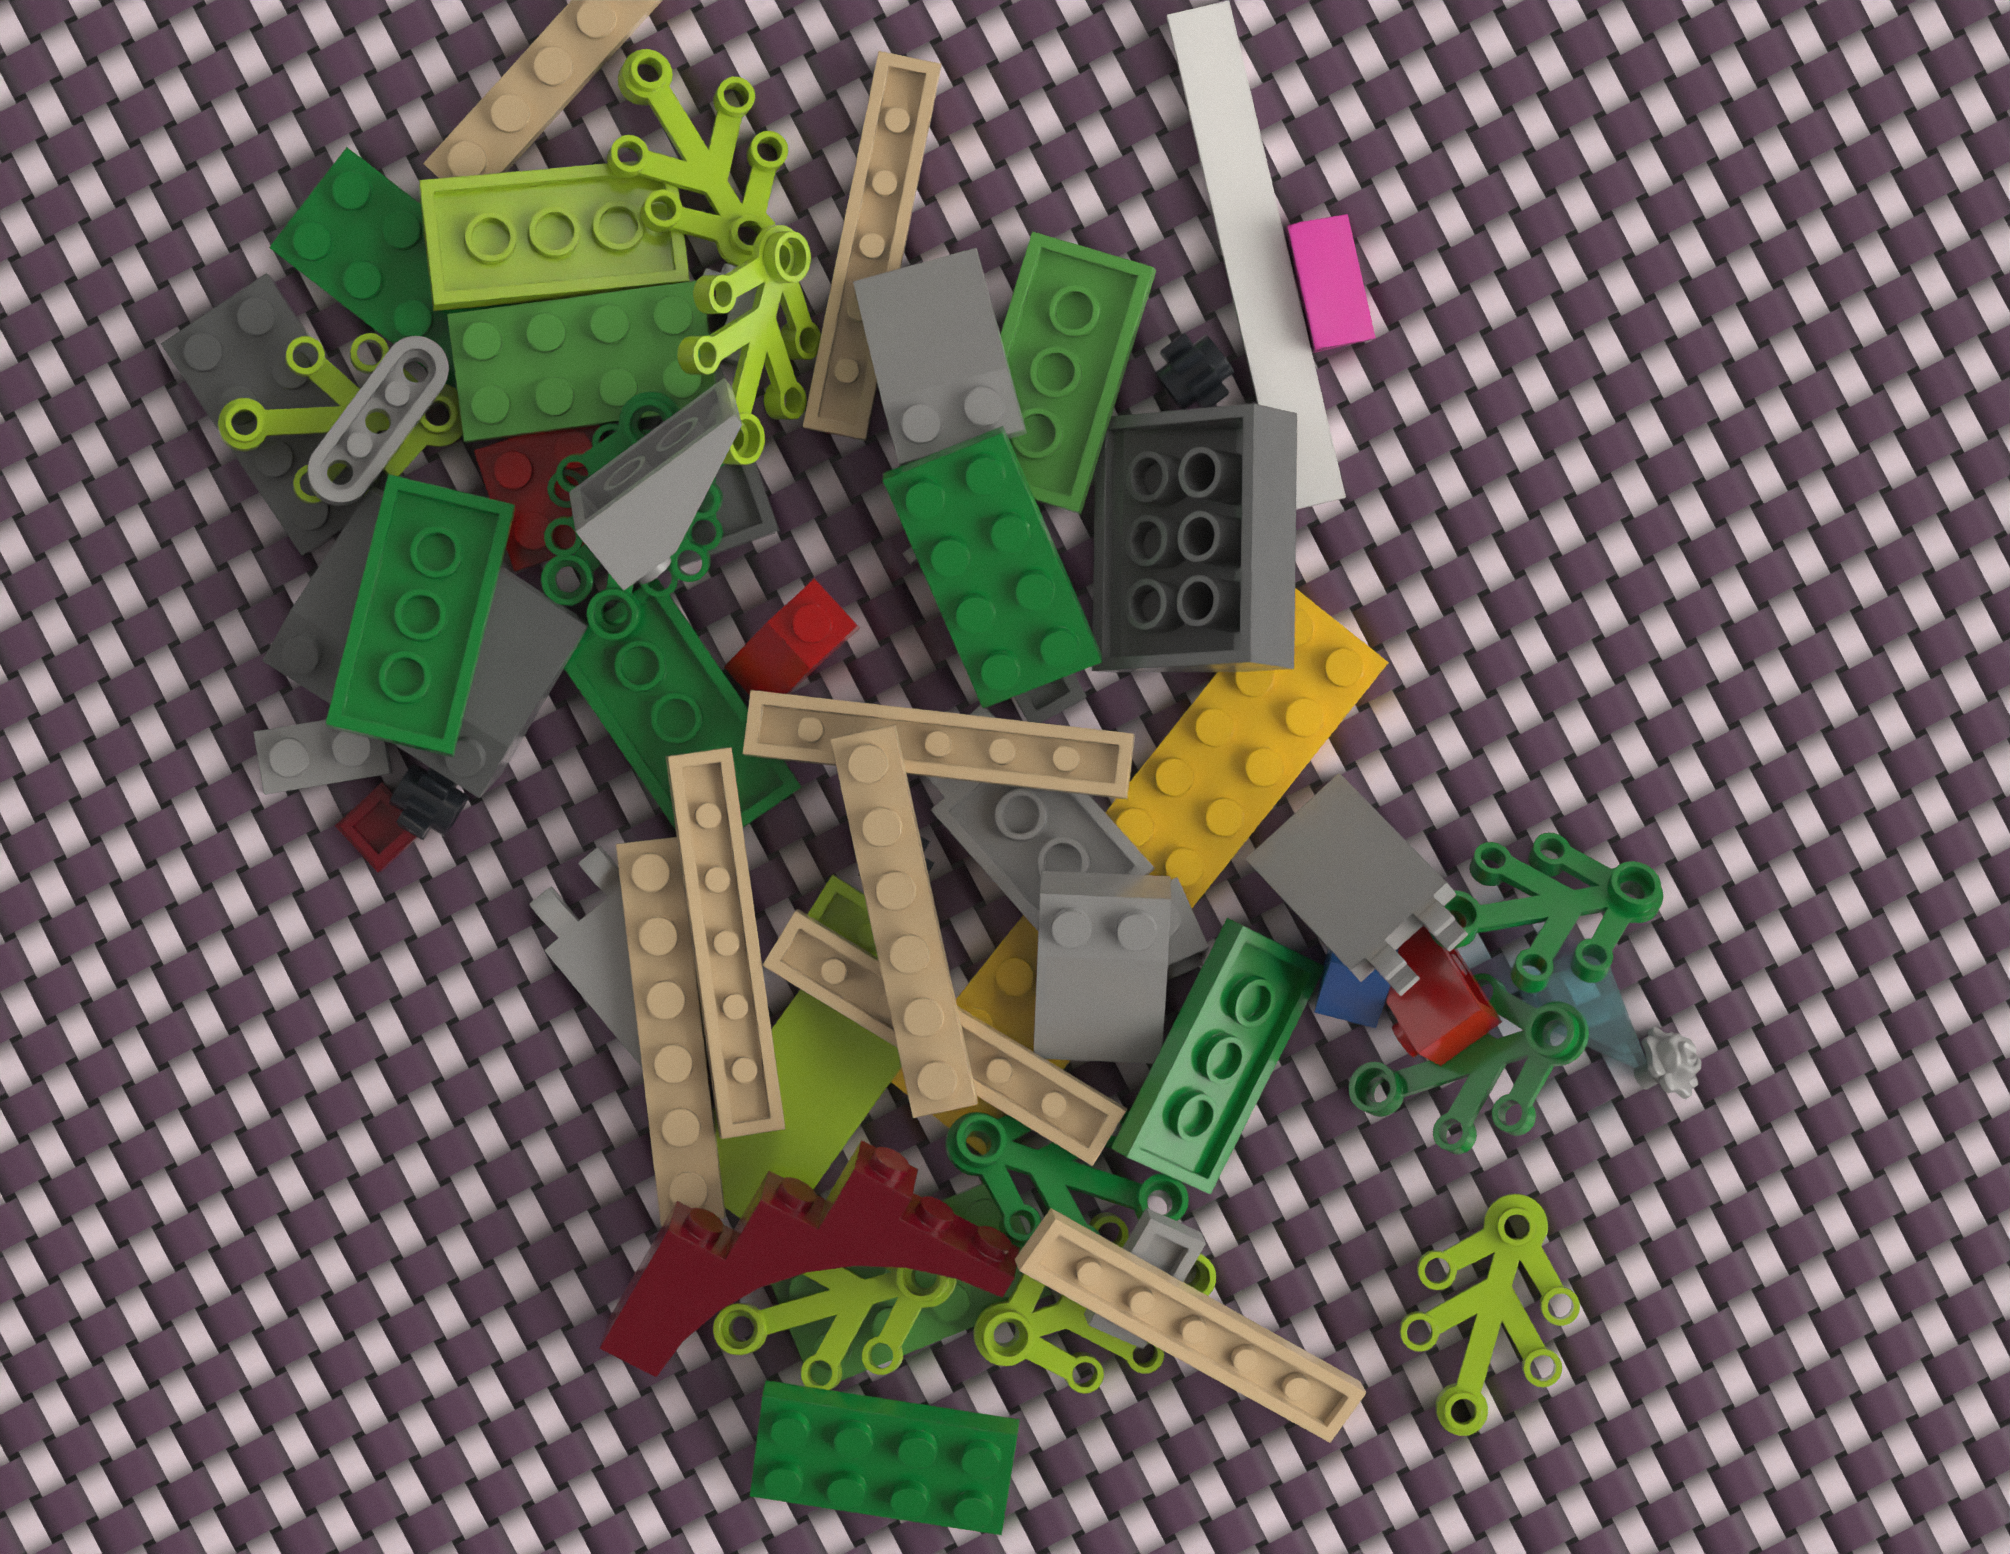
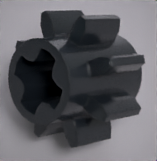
(1194, 372)
(427, 802)

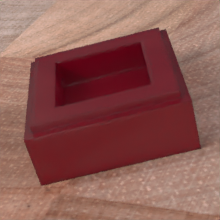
(374, 830)

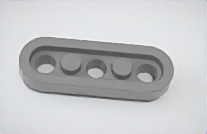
(386, 393)

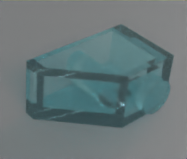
(1598, 1002)

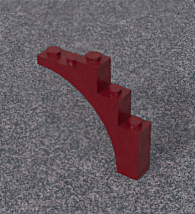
(790, 1231)

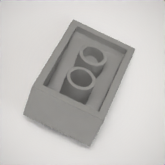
(938, 355)
(649, 494)
(1102, 966)

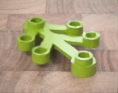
(702, 168)
(776, 267)
(321, 419)
(850, 1300)
(1492, 1303)
(1064, 1314)

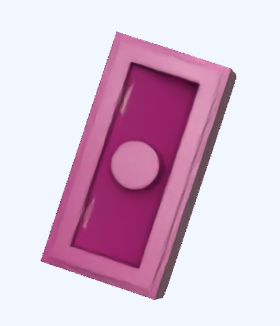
(1330, 282)

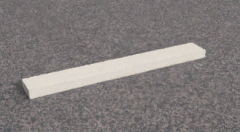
(1253, 239)

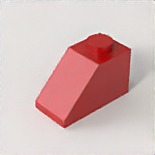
(793, 642)
(1444, 1007)

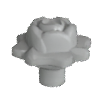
(1670, 1063)

